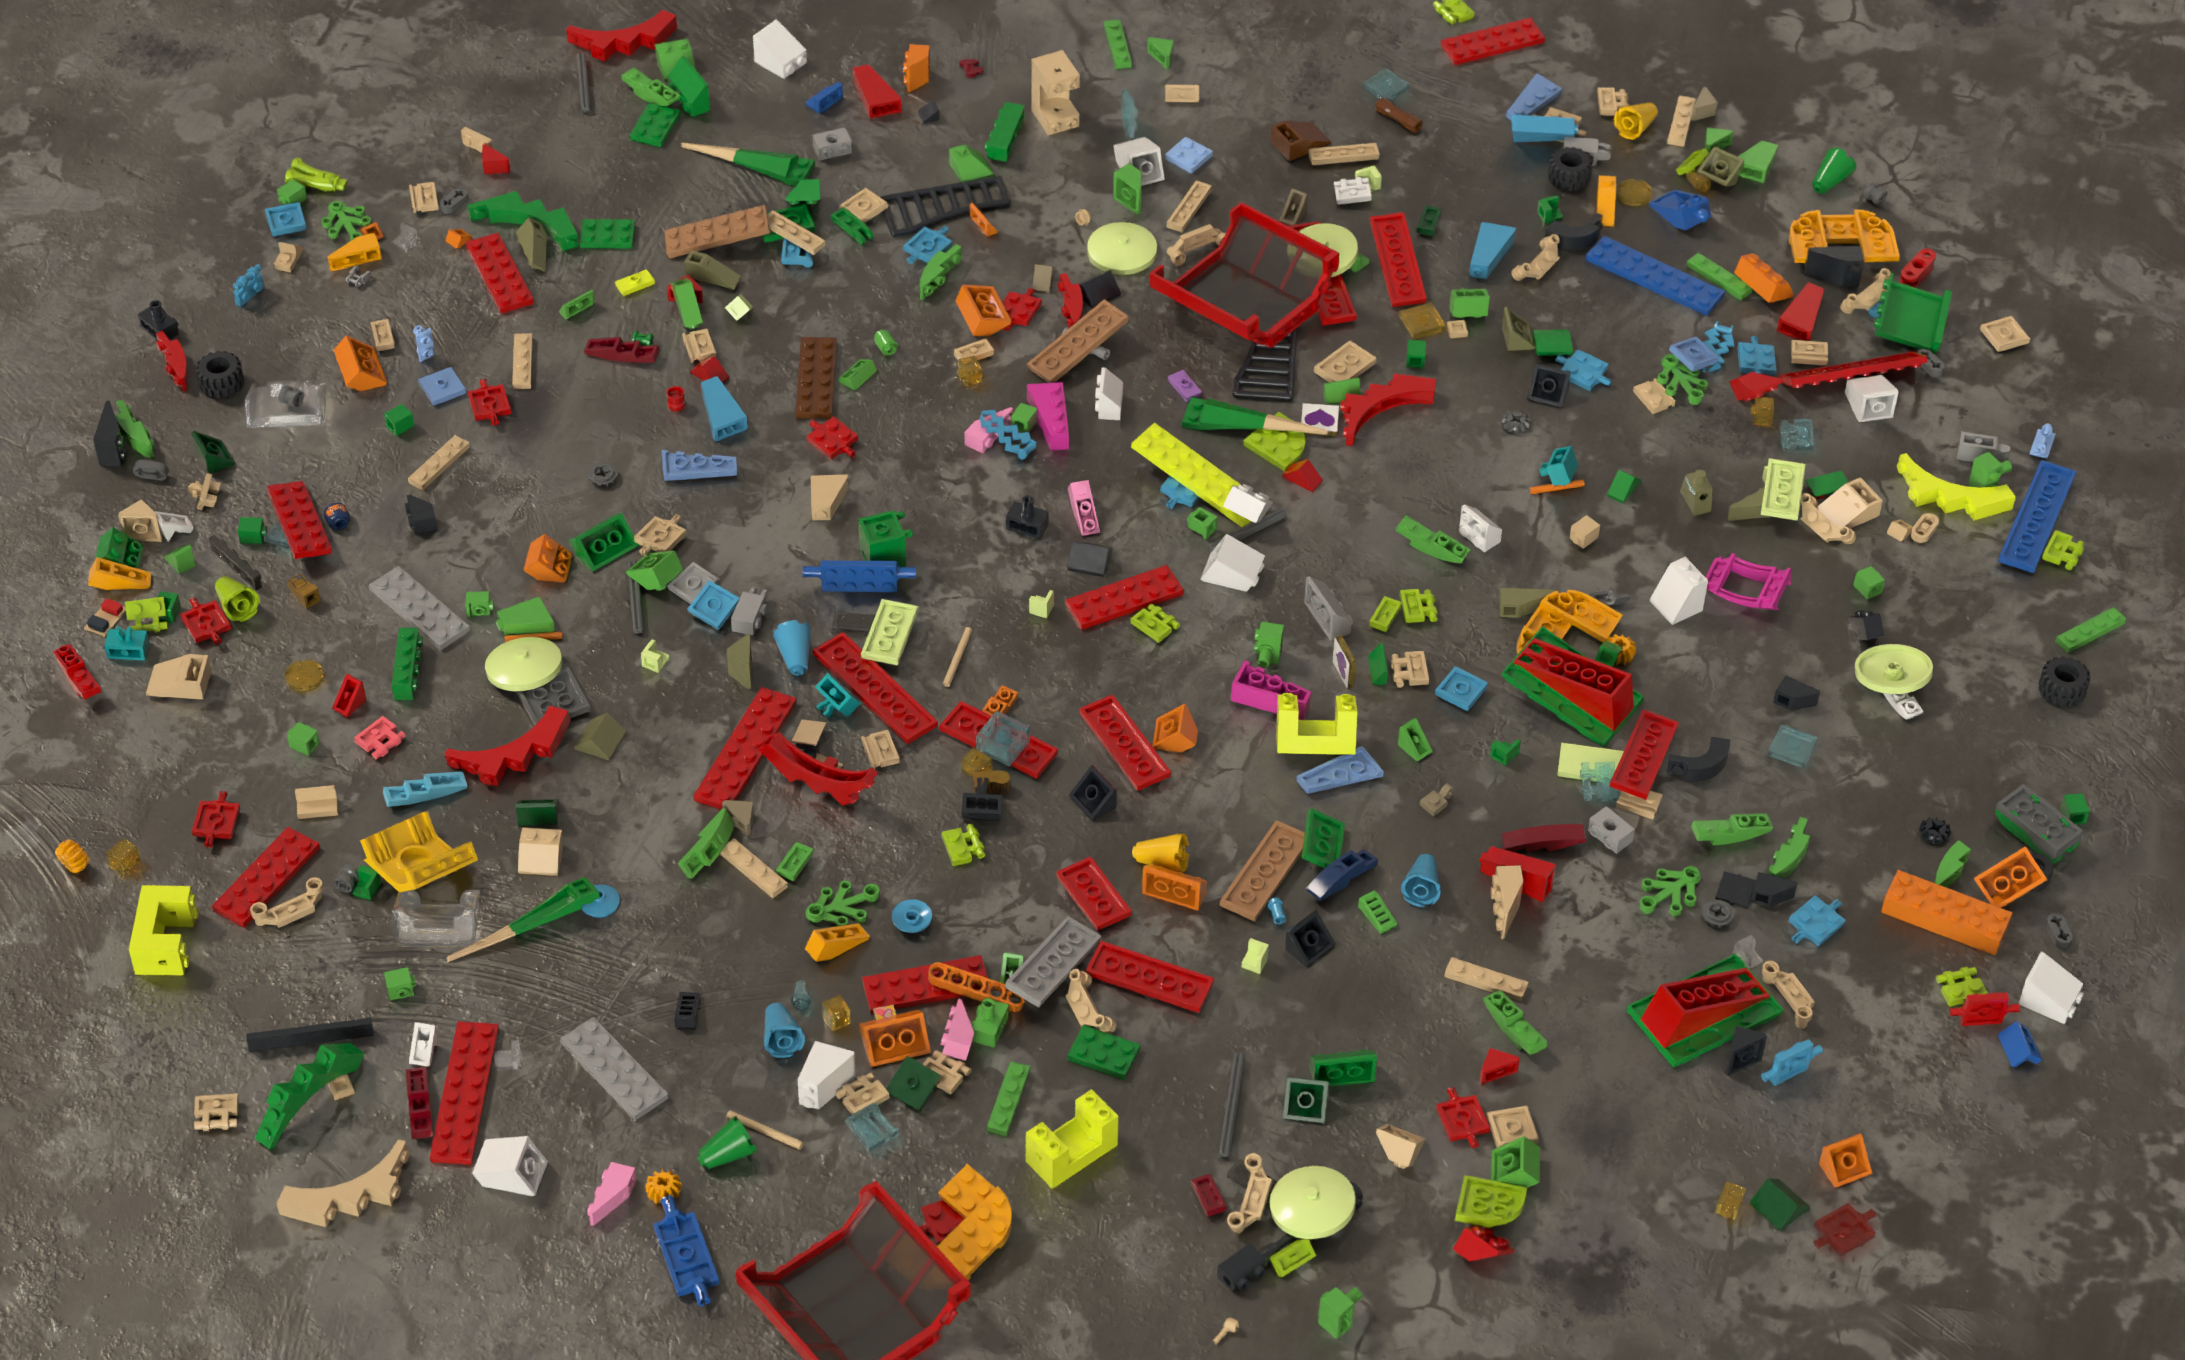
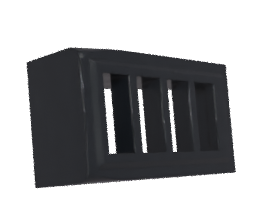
(687, 1021)

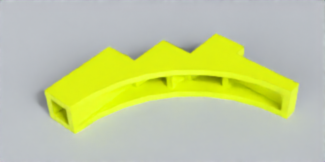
(1952, 497)

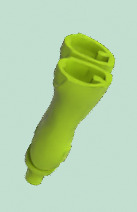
(313, 177)

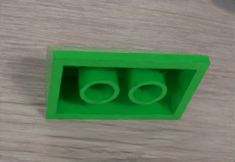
(690, 87)
(603, 542)
(1344, 1067)

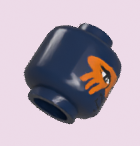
(337, 516)

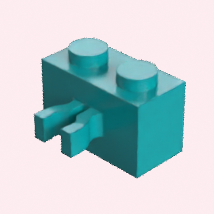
(1560, 466)
(126, 644)
(836, 697)

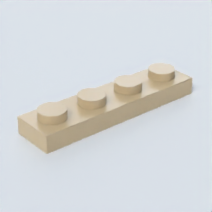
(1681, 121)
(1343, 154)
(1189, 206)
(795, 233)
(522, 361)
(438, 462)
(753, 868)
(1486, 979)

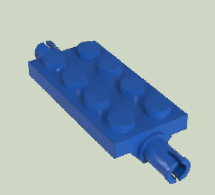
(859, 575)
(685, 1252)

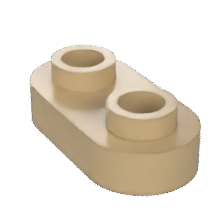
(1924, 527)

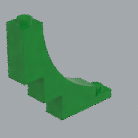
(510, 209)

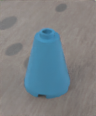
(794, 645)
(1422, 882)
(781, 1032)

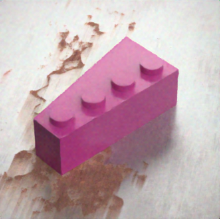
(1051, 413)
(1261, 690)

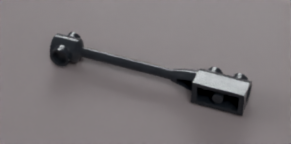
(1252, 1262)

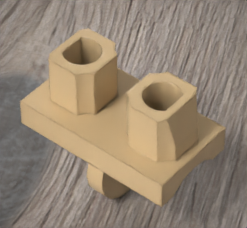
(205, 499)

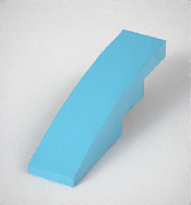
(431, 787)

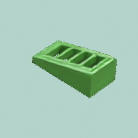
(1371, 901)

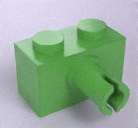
(1469, 303)
(1987, 471)
(1269, 643)
(989, 1022)
(1337, 1310)

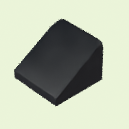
(929, 112)

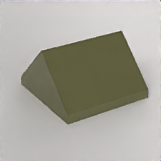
(1722, 167)
(1516, 331)
(740, 661)
(601, 737)

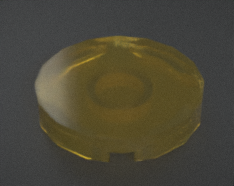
(1634, 192)
(304, 675)

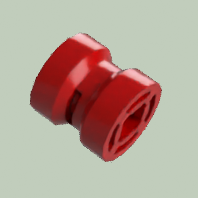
(675, 398)

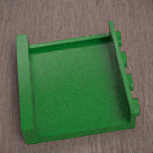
(1911, 315)

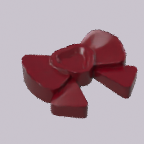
(968, 65)

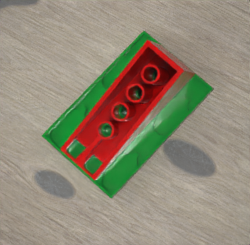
(1573, 687)
(1704, 1010)

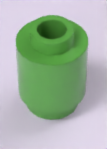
(885, 342)

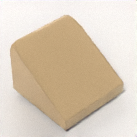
(1899, 530)

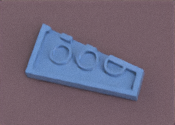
(1534, 97)
(683, 466)
(1340, 772)

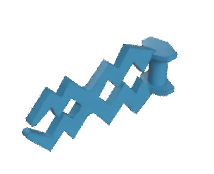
(1712, 334)
(1001, 429)

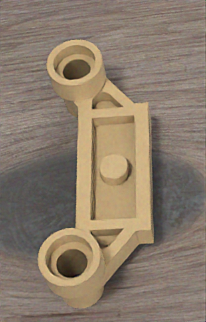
(1192, 241)
(1541, 262)
(1868, 297)
(1821, 524)
(290, 910)
(1791, 990)
(1083, 1005)
(1254, 1198)

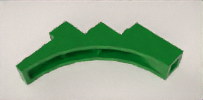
(308, 1078)

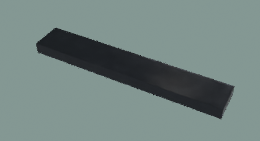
(310, 1034)

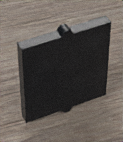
(1735, 889)

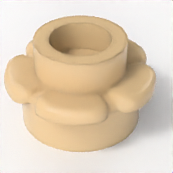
(1083, 217)

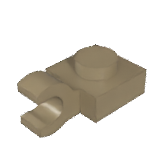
(1436, 802)

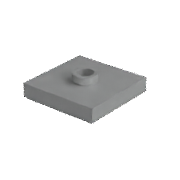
(691, 582)

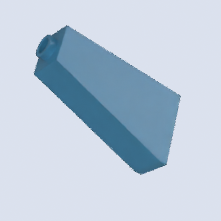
(1542, 128)
(1490, 248)
(722, 410)

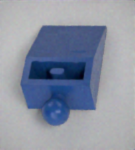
(1682, 208)

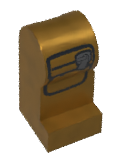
(302, 589)
(998, 781)

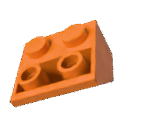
(917, 66)
(548, 560)

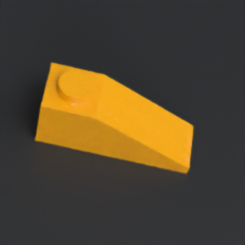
(1606, 199)
(356, 252)
(116, 576)
(833, 941)

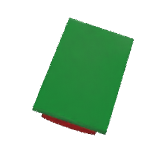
(1826, 484)

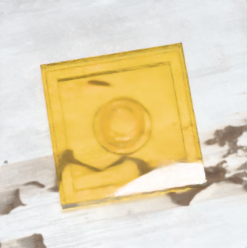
(1422, 320)

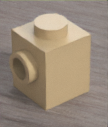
(1584, 531)

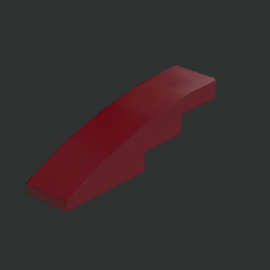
(621, 351)
(1546, 836)
(419, 1103)

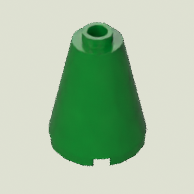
(1833, 170)
(726, 1145)

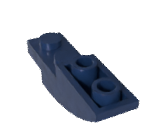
(1338, 873)

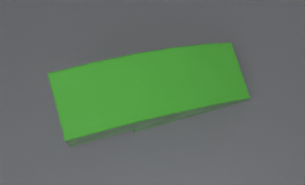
(1952, 864)

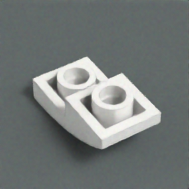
(1904, 705)

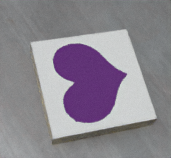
(1321, 416)
(1344, 661)

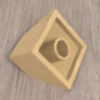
(1400, 1145)

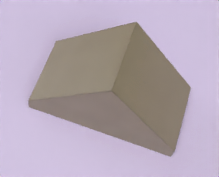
(1704, 106)
(1295, 207)
(1043, 278)
(741, 813)

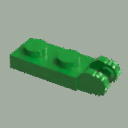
(851, 225)

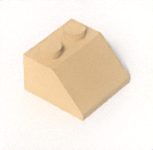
(540, 851)

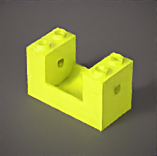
(1316, 735)
(149, 947)
(1075, 1144)

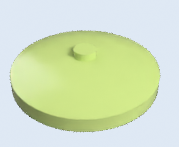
(1338, 239)
(1122, 248)
(523, 664)
(1893, 669)
(1312, 1202)

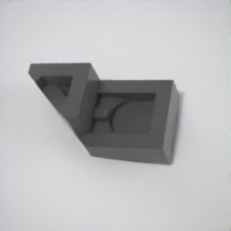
(1610, 597)

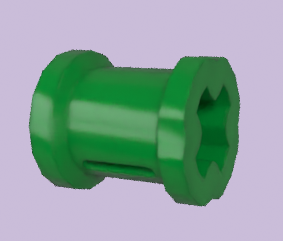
(644, 339)

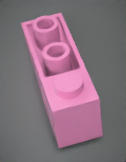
(978, 438)
(1083, 507)
(959, 1034)
(615, 1189)

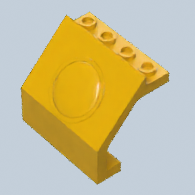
(413, 854)

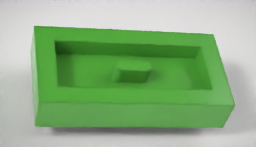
(794, 861)

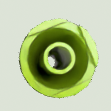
(237, 599)

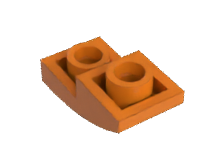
(1001, 701)

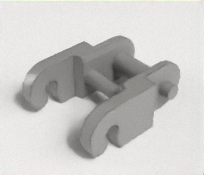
(361, 279)

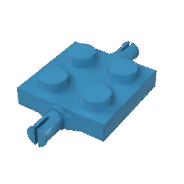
(927, 244)
(1756, 357)
(1585, 369)
(1178, 493)
(1816, 920)
(1791, 1062)

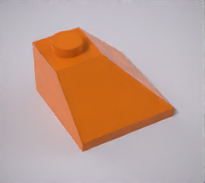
(1175, 730)

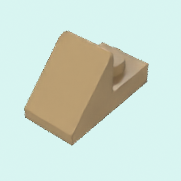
(288, 257)

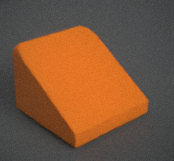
(372, 228)
(457, 237)

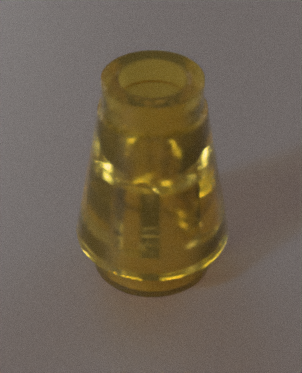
(1700, 182)

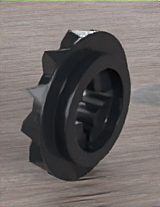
(1931, 835)

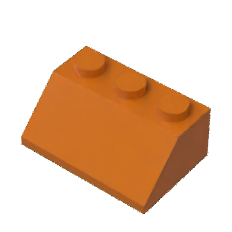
(1763, 278)
(982, 309)
(359, 365)
(2010, 878)
(1173, 886)
(895, 1038)

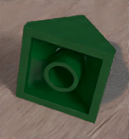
(211, 452)
(537, 812)
(1305, 1099)
(1778, 1203)

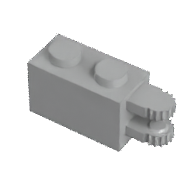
(1596, 150)
(1974, 445)
(749, 612)

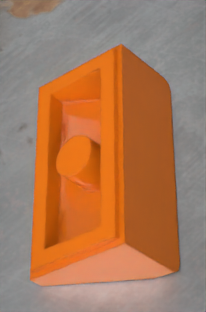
(982, 222)

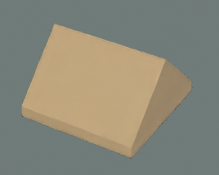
(140, 522)

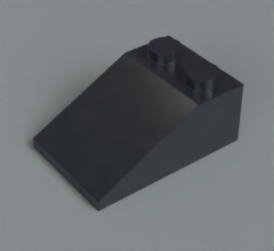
(1835, 265)
(108, 439)

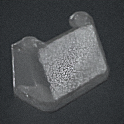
(435, 923)

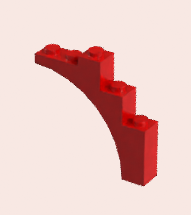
(628, 40)
(1400, 391)
(516, 755)
(820, 777)

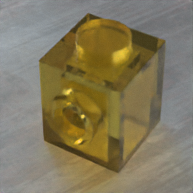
(969, 370)
(1762, 411)
(975, 762)
(123, 856)
(836, 1012)
(1730, 1200)

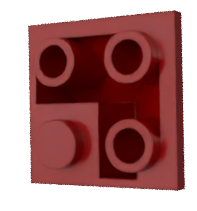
(1753, 385)
(1481, 1243)

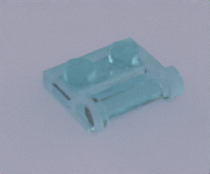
(866, 1129)

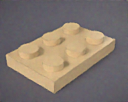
(1345, 363)

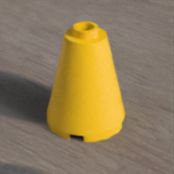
(1634, 119)
(1164, 852)

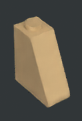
(827, 494)

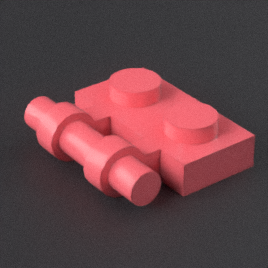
(376, 733)

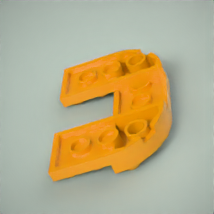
(1862, 227)
(1562, 610)
(984, 1224)

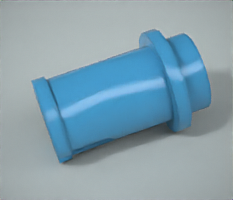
(1276, 908)

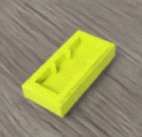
(634, 282)

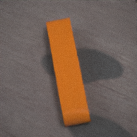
(968, 979)

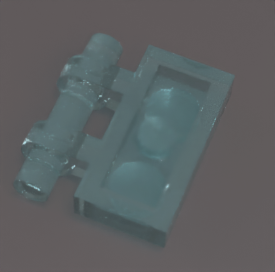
(1803, 434)
(1603, 773)

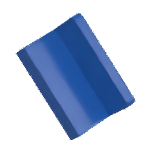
(826, 98)
(2019, 1044)

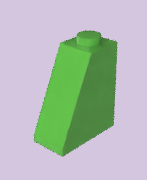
(1758, 161)
(686, 303)
(525, 618)

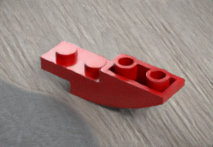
(1072, 300)
(175, 360)
(76, 672)

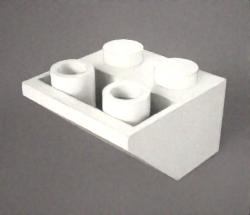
(1109, 395)
(1247, 503)
(1479, 528)

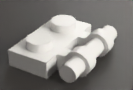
(1352, 190)

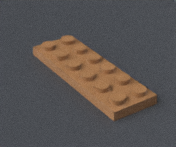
(717, 231)
(1077, 342)
(1264, 871)

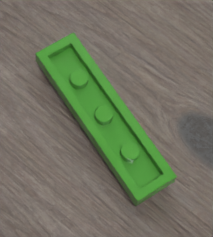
(1117, 44)
(1719, 276)
(2090, 630)
(1008, 1098)

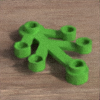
(338, 209)
(1671, 363)
(1688, 877)
(818, 911)

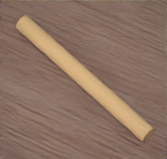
(957, 657)
(767, 1130)

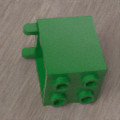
(883, 537)

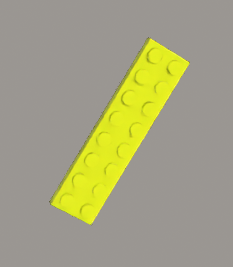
(1188, 468)

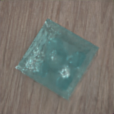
(1003, 738)

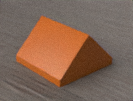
(1845, 1160)

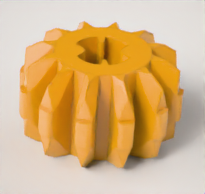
(1628, 651)
(72, 856)
(663, 1185)

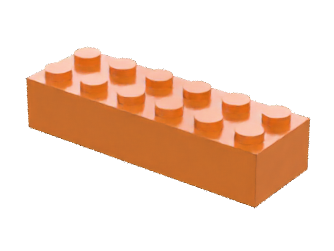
(1946, 912)

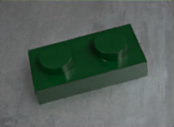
(1429, 220)

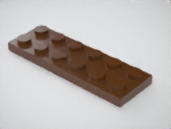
(816, 377)

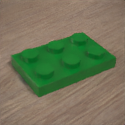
(655, 125)
(796, 214)
(607, 233)
(1322, 838)
(1103, 1052)

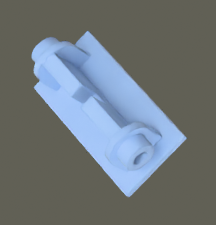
(424, 343)
(2043, 441)

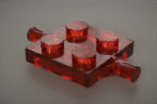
(1845, 1229)

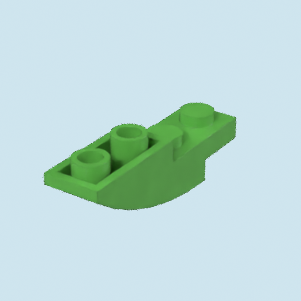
(650, 90)
(937, 267)
(133, 431)
(1433, 544)
(1736, 829)
(711, 843)
(1791, 854)
(1513, 1024)

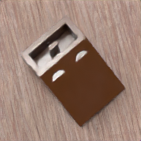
(1296, 138)

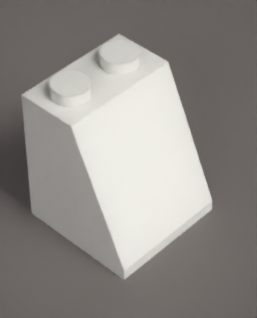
(778, 50)
(1142, 155)
(1871, 397)
(1233, 565)
(1680, 591)
(2051, 990)
(824, 1074)
(510, 1165)

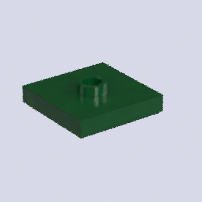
(913, 1083)

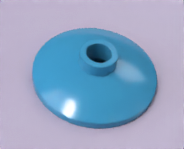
(605, 905)
(911, 916)

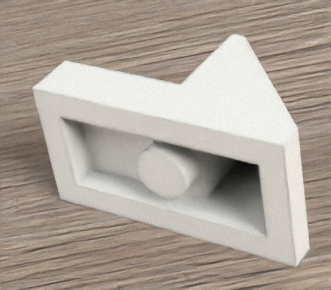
(172, 522)
(423, 1044)

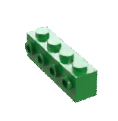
(1005, 131)
(406, 663)

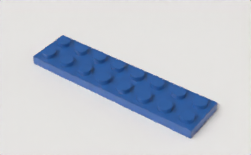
(1655, 275)
(2037, 516)

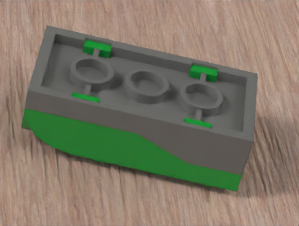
(2038, 824)

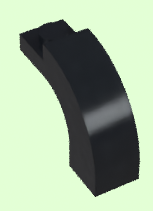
(1576, 237)
(1704, 766)

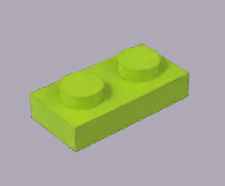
(1692, 161)
(1385, 614)
(1292, 1256)

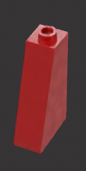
(875, 93)
(1801, 315)
(1536, 873)

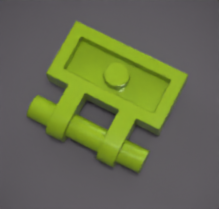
(1454, 10)
(2057, 550)
(1413, 608)
(144, 609)
(1151, 624)
(957, 847)
(1956, 992)

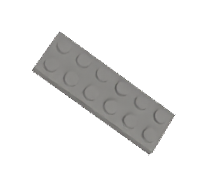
(419, 608)
(1053, 961)
(614, 1068)

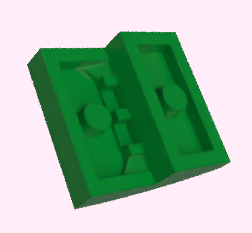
(1553, 342)

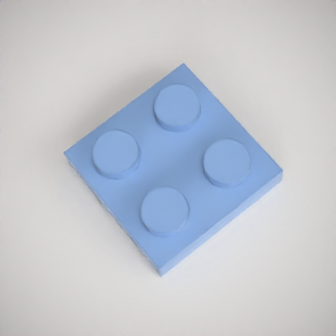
(1188, 155)

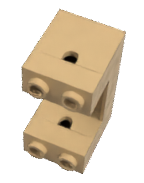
(1051, 81)

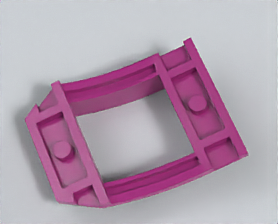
(1774, 581)

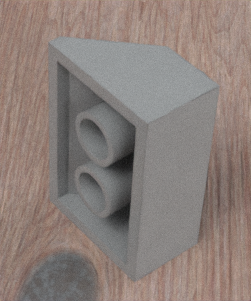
(1327, 609)

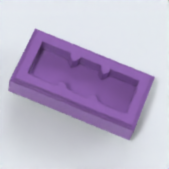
(1184, 385)

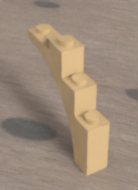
(321, 1204)

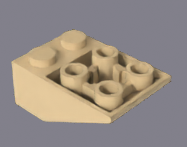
(1852, 504)
(181, 677)
(1507, 895)

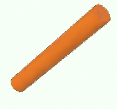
(1548, 488)
(548, 636)

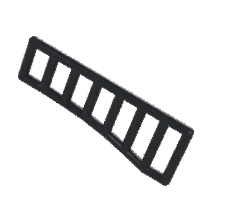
(932, 191)
(1290, 371)

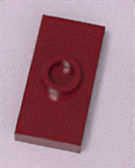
(1208, 1195)

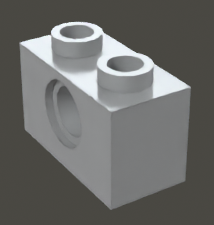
(832, 144)
(1611, 830)

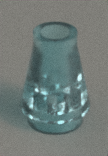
(801, 996)

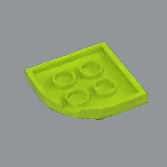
(1277, 446)
(1489, 1202)

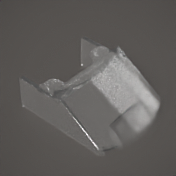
(266, 410)

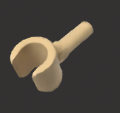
(1229, 1325)

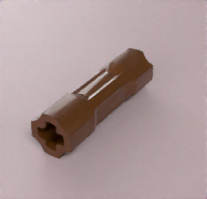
(1408, 120)

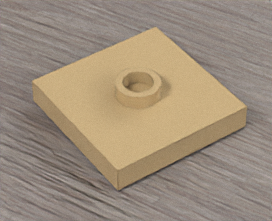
(865, 205)
(2004, 333)
(1511, 1124)

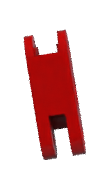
(1918, 268)

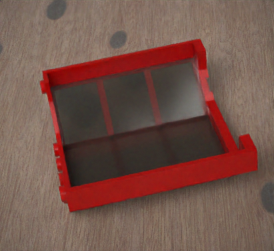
(1257, 280)
(863, 1289)

